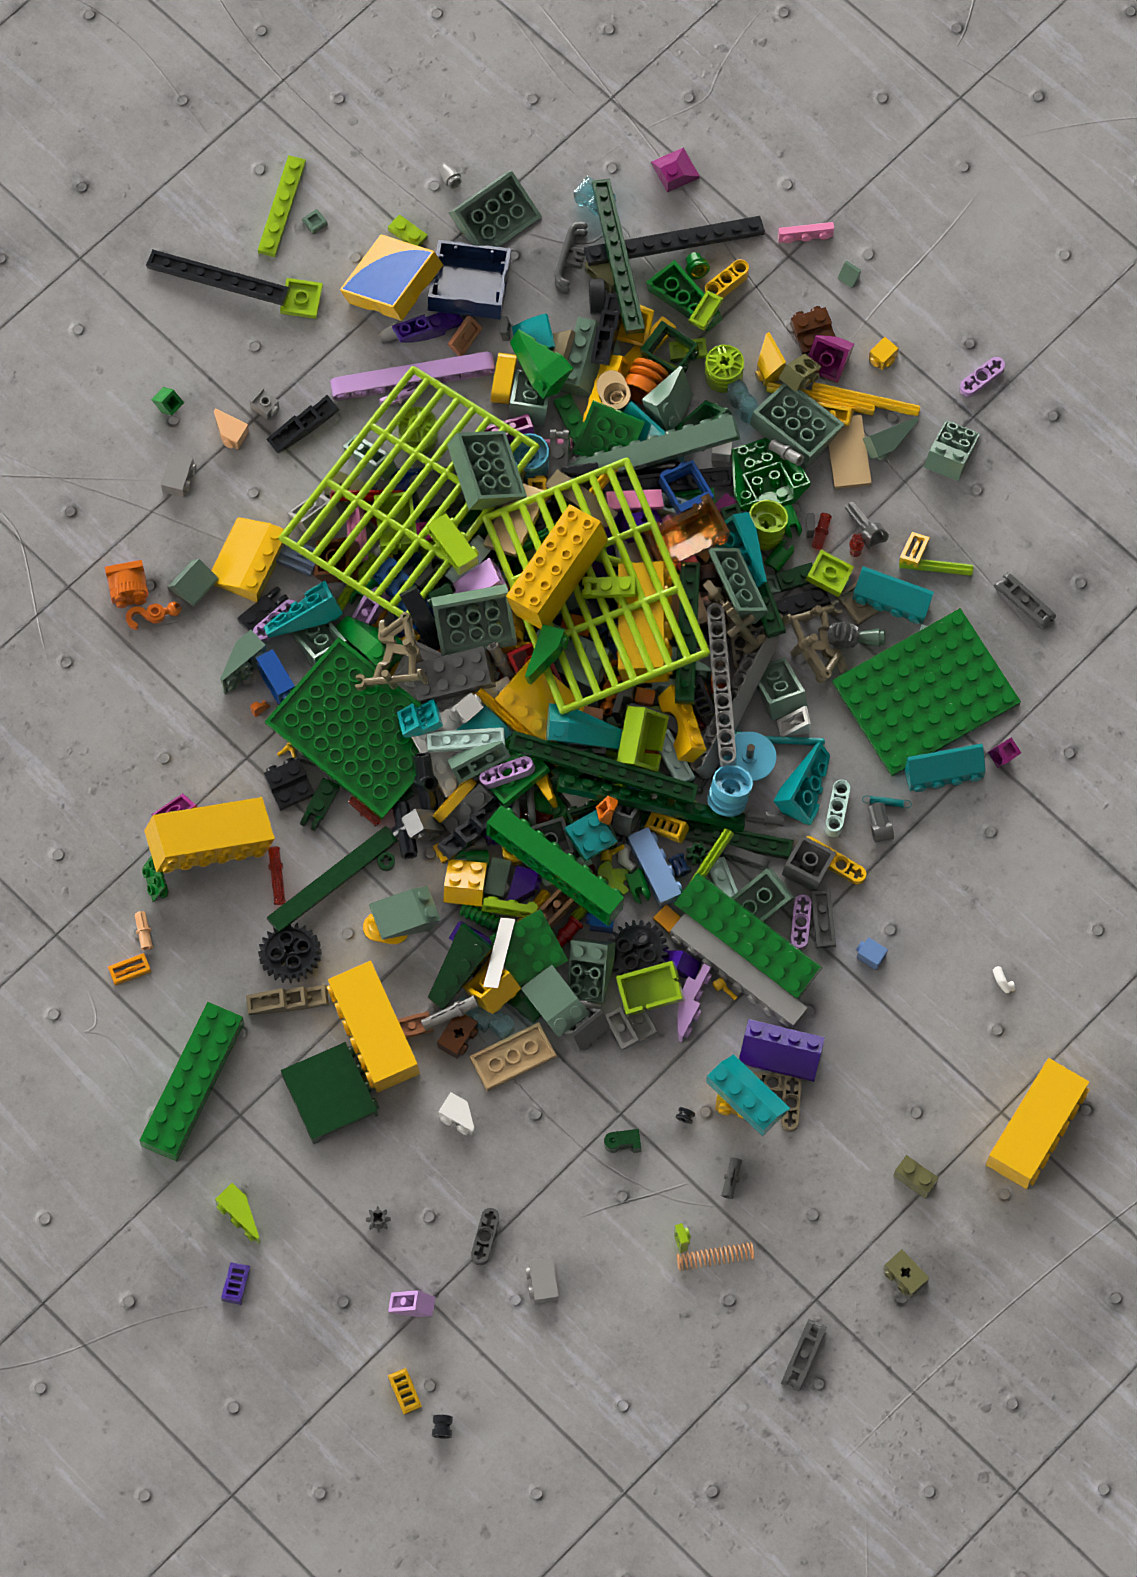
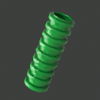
(484, 918)

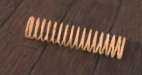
(680, 1259)

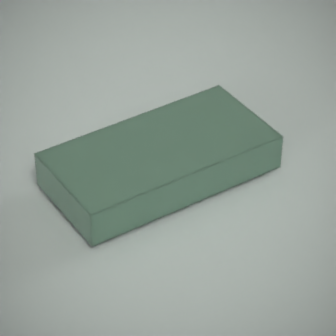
(497, 877)

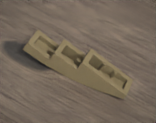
(569, 496)
(287, 1000)

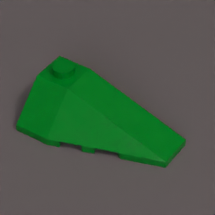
(543, 368)
(365, 640)

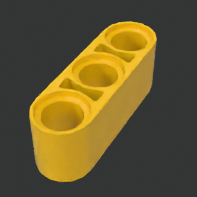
(736, 278)
(503, 378)

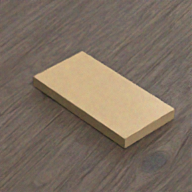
(850, 457)
(518, 523)
(513, 1056)

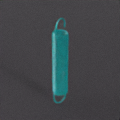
(887, 801)

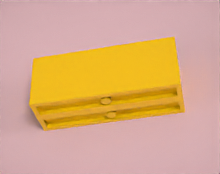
(557, 567)
(642, 624)
(209, 835)
(373, 1027)
(1038, 1123)

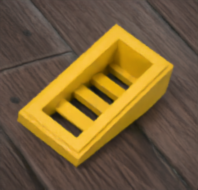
(546, 787)
(681, 834)
(396, 1375)

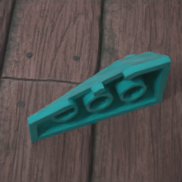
(745, 537)
(314, 610)
(581, 729)
(801, 790)

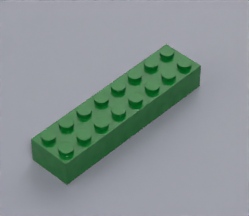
(555, 865)
(748, 935)
(192, 1081)

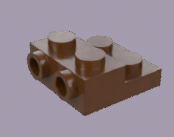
(809, 325)

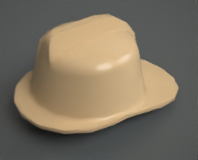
(613, 390)

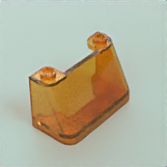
(690, 532)

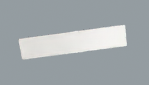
(499, 953)

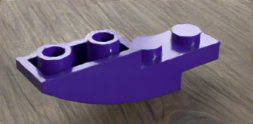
(426, 328)

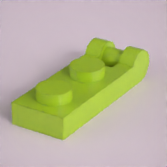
(609, 587)
(508, 907)

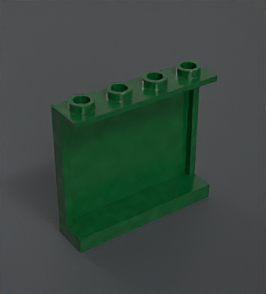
(329, 1091)

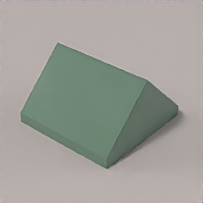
(193, 582)

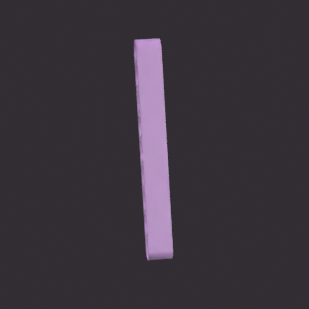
(386, 379)

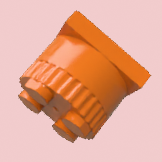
(127, 583)

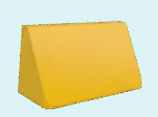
(843, 413)

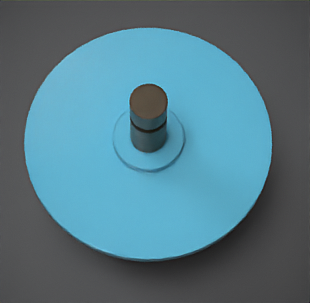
(754, 754)

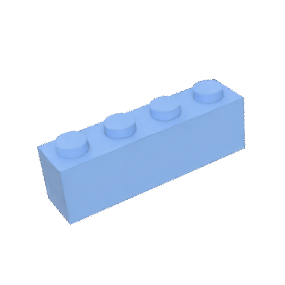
(654, 867)

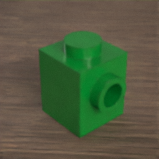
(167, 401)

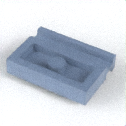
(295, 561)

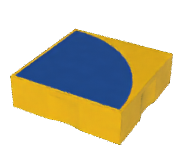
(391, 277)

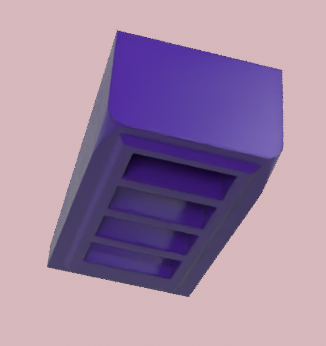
(234, 1298)

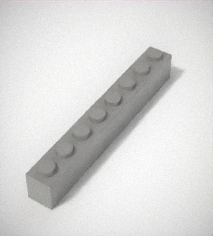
(738, 971)

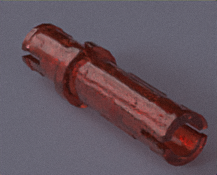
(276, 875)

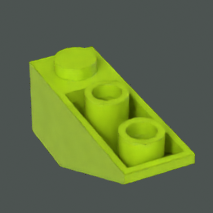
(235, 1204)

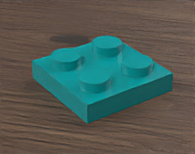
(590, 836)

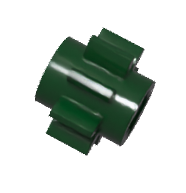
(694, 857)

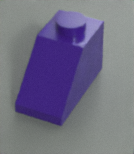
(524, 884)

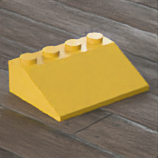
(248, 558)
(531, 701)

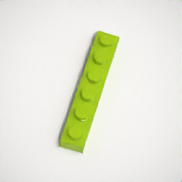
(281, 206)

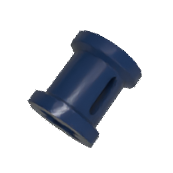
(679, 865)

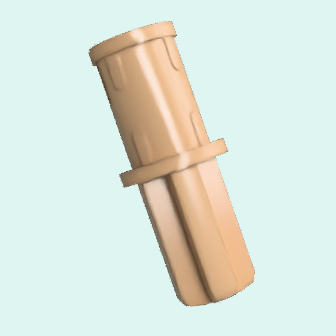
(143, 930)

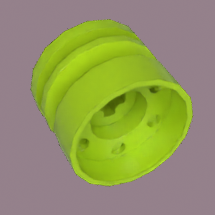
(723, 367)
(421, 432)
(770, 522)

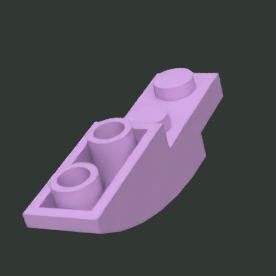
(690, 1009)

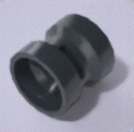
(442, 1426)

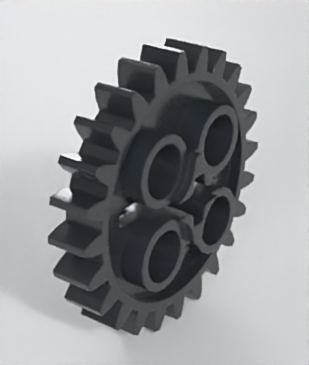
(631, 935)
(274, 946)

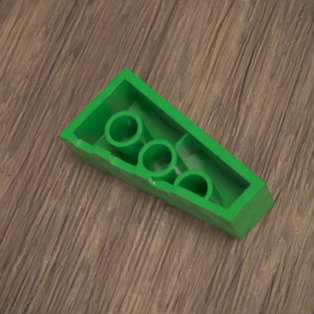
(678, 291)

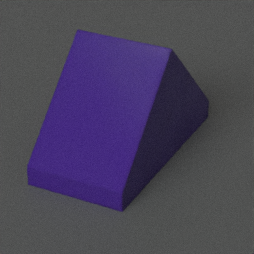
(685, 964)

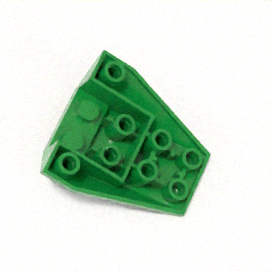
(765, 476)

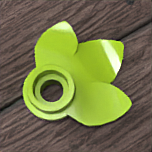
(614, 877)

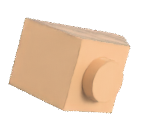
(231, 429)

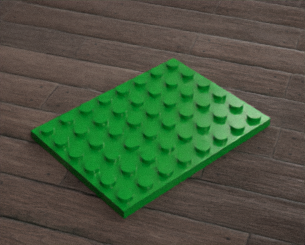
(926, 691)
(348, 730)

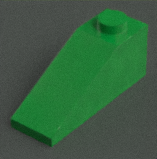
(547, 649)

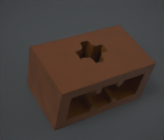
(457, 1025)

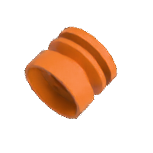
(644, 377)

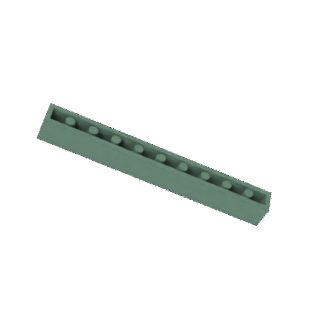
(669, 446)

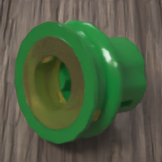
(696, 266)

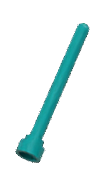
(792, 740)

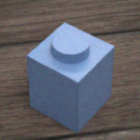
(871, 953)

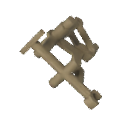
(734, 622)
(809, 644)
(409, 649)

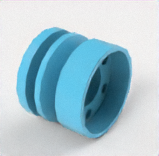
(540, 461)
(729, 790)

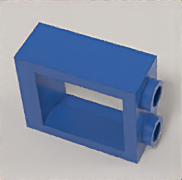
(681, 470)
(274, 675)

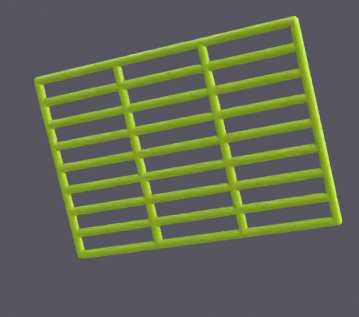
(388, 520)
(590, 624)

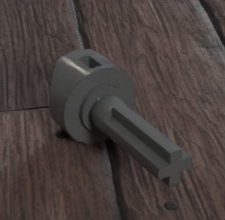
(872, 533)

